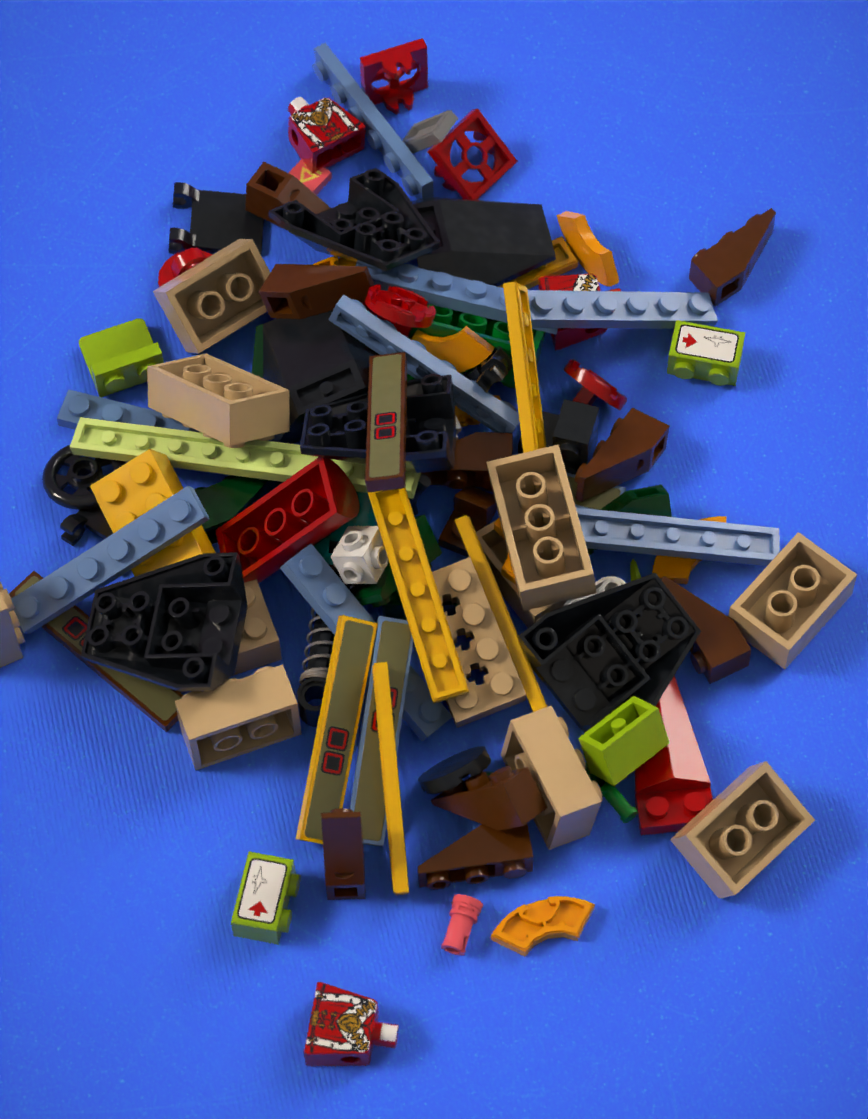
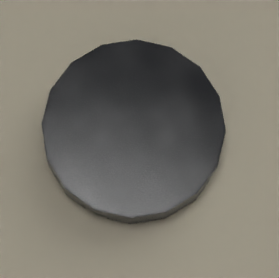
(450, 771)

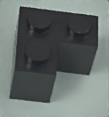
(574, 431)

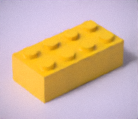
(136, 490)

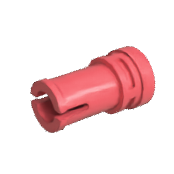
(463, 916)

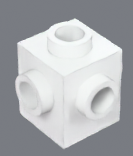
(360, 555)

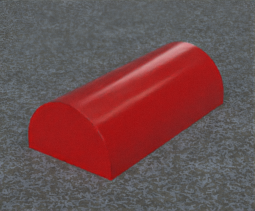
(290, 518)

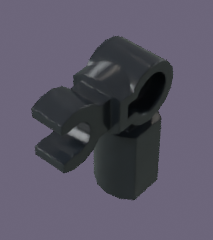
(491, 369)

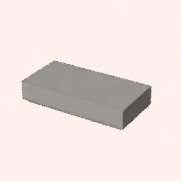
(429, 131)

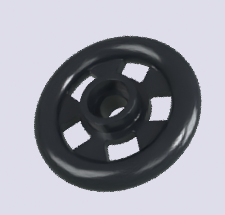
(80, 476)

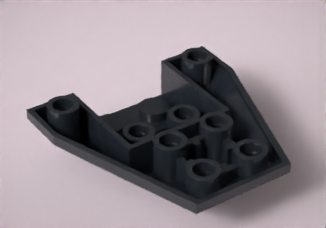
(372, 228)
(485, 238)
(314, 363)
(340, 427)
(172, 623)
(610, 648)

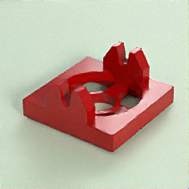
(384, 66)
(490, 144)

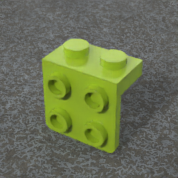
(120, 356)

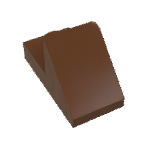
(471, 502)

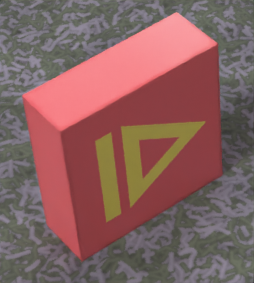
(314, 181)

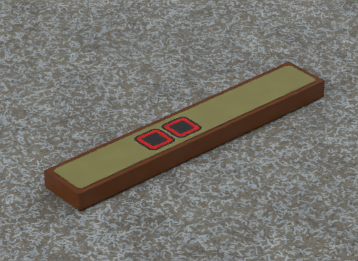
(386, 422)
(70, 630)

